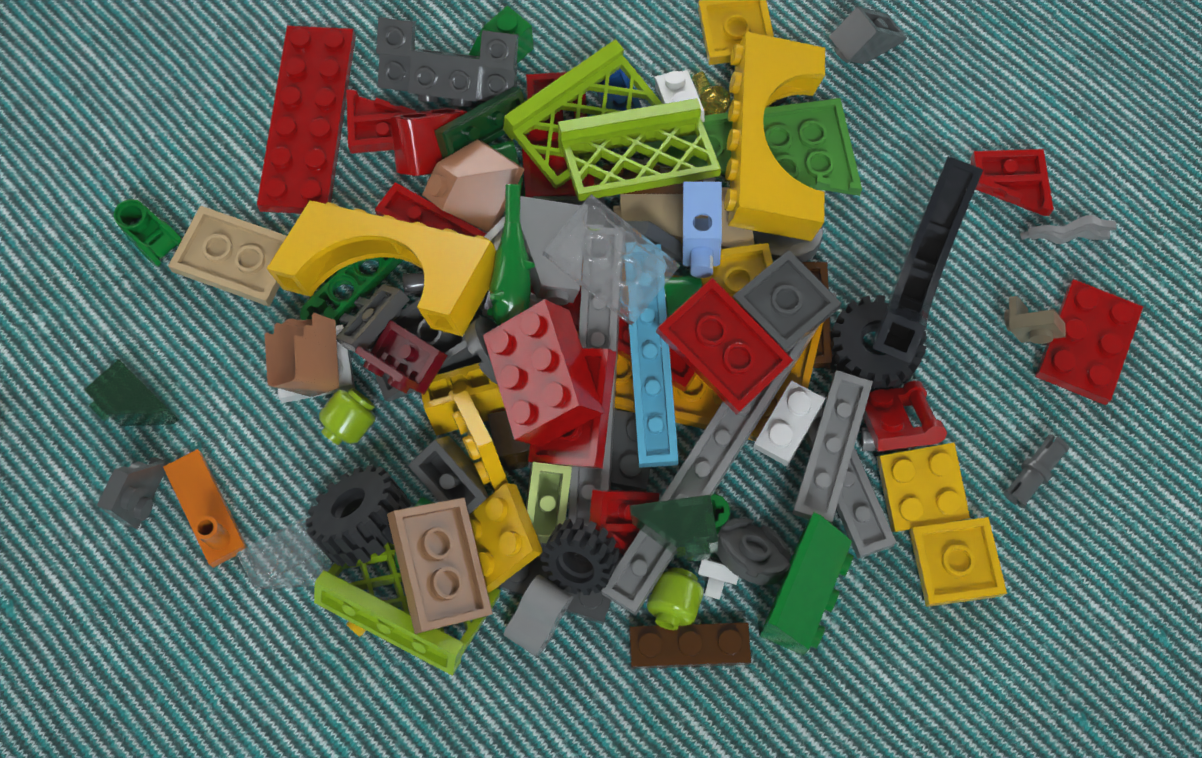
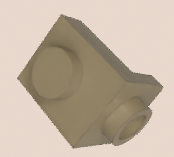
(1033, 327)

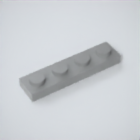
(832, 446)
(859, 506)

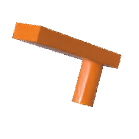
(205, 508)

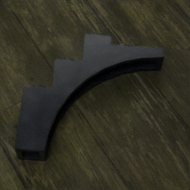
(925, 260)

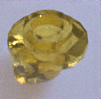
(713, 98)

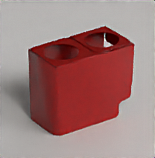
(416, 142)

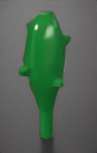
(512, 267)

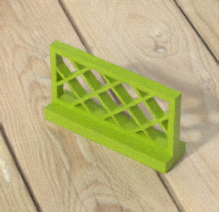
(560, 96)
(633, 129)
(385, 618)

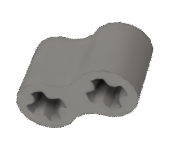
(538, 615)

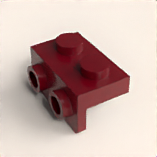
(404, 358)

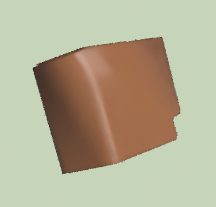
(303, 356)

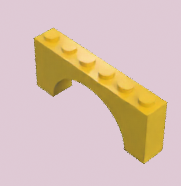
(760, 190)
(333, 237)

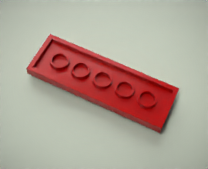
(306, 119)

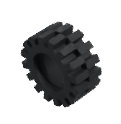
(584, 541)

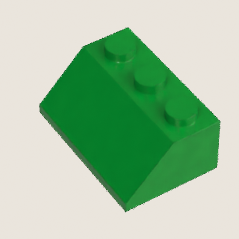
(808, 587)

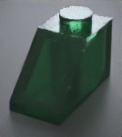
(126, 399)
(680, 525)

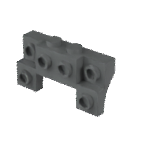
(444, 73)

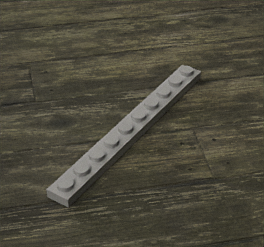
(698, 476)

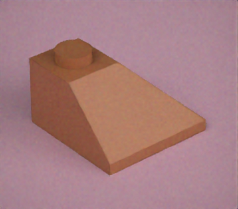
(473, 184)

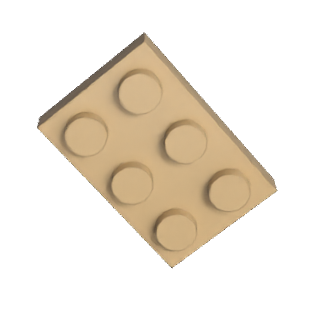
(229, 255)

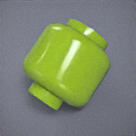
(347, 416)
(675, 599)

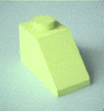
(547, 497)

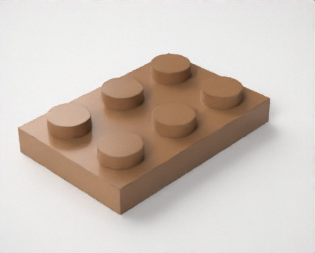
(439, 564)

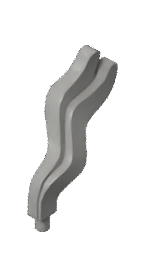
(1085, 227)

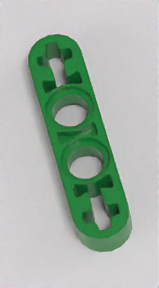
(349, 275)

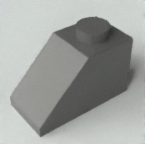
(865, 36)
(449, 473)

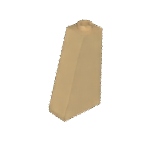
(667, 214)

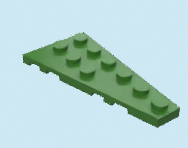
(804, 138)

